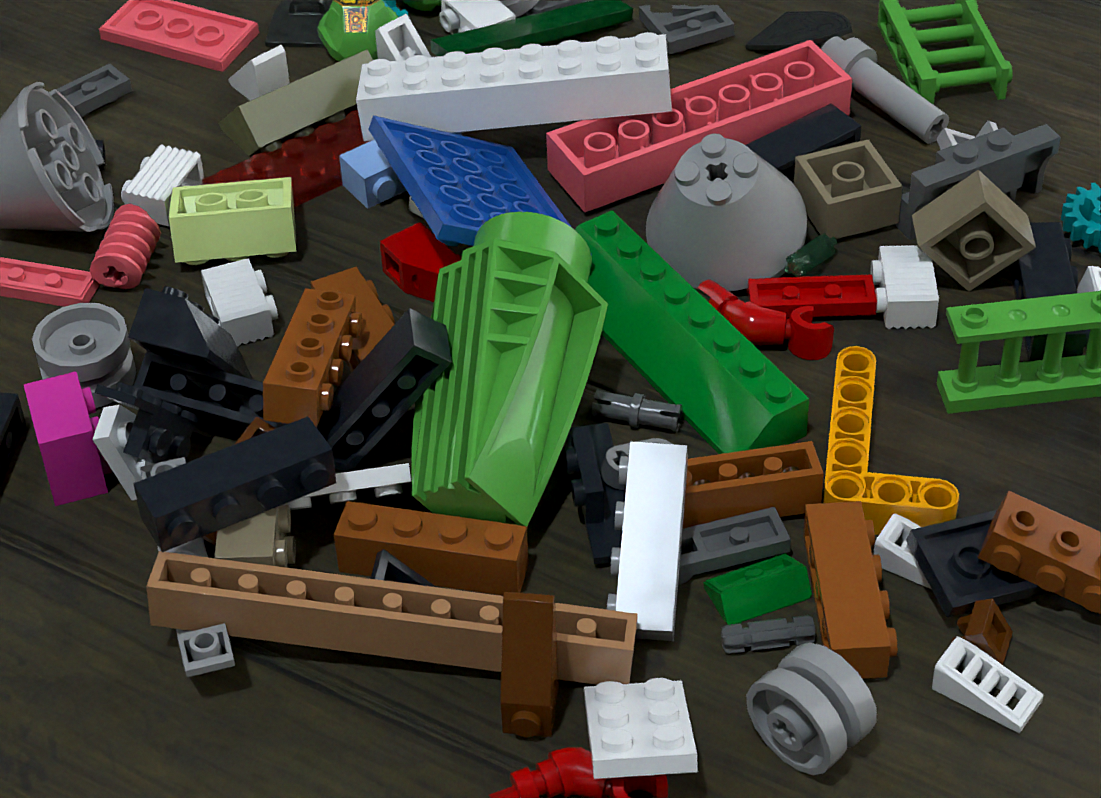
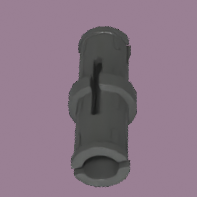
(637, 410)

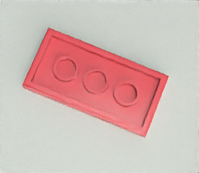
(180, 32)

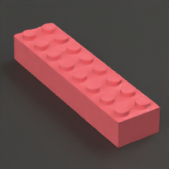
(629, 154)

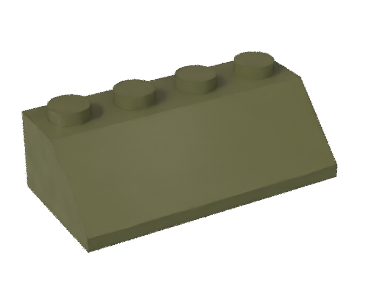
(296, 107)

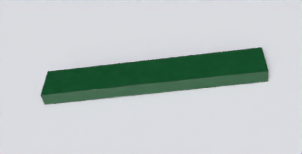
(536, 28)

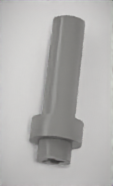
(886, 90)

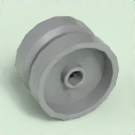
(86, 341)
(811, 708)

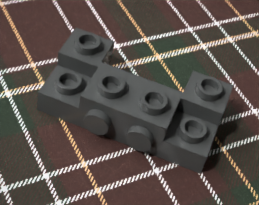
(998, 154)

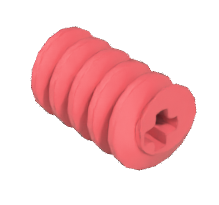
(125, 248)

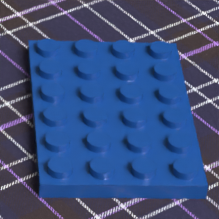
(459, 178)

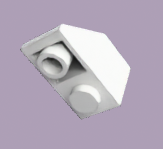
(472, 14)

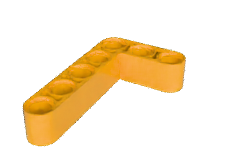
(846, 477)

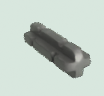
(768, 634)

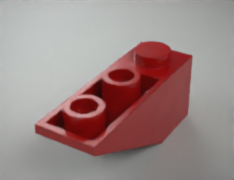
(414, 260)

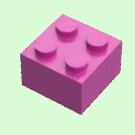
(65, 437)

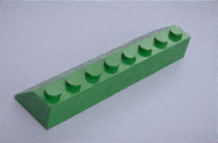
(688, 347)

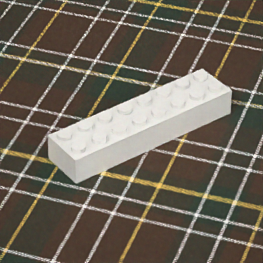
(519, 85)

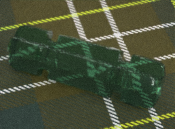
(810, 255)

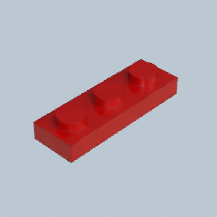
(828, 294)

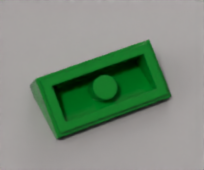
(759, 588)

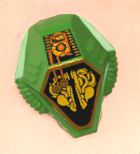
(352, 25)

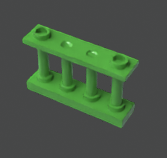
(916, 62)
(1023, 382)

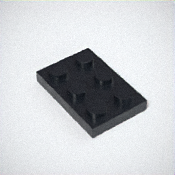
(956, 574)

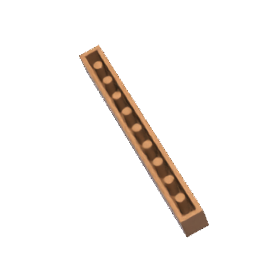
(375, 616)

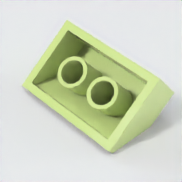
(232, 220)

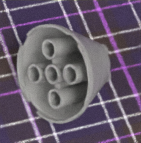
(50, 167)
(726, 216)

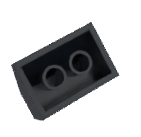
(180, 330)

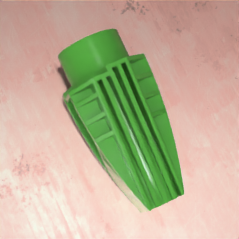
(520, 358)

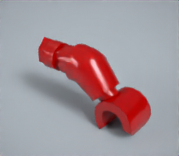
(771, 326)
(571, 773)

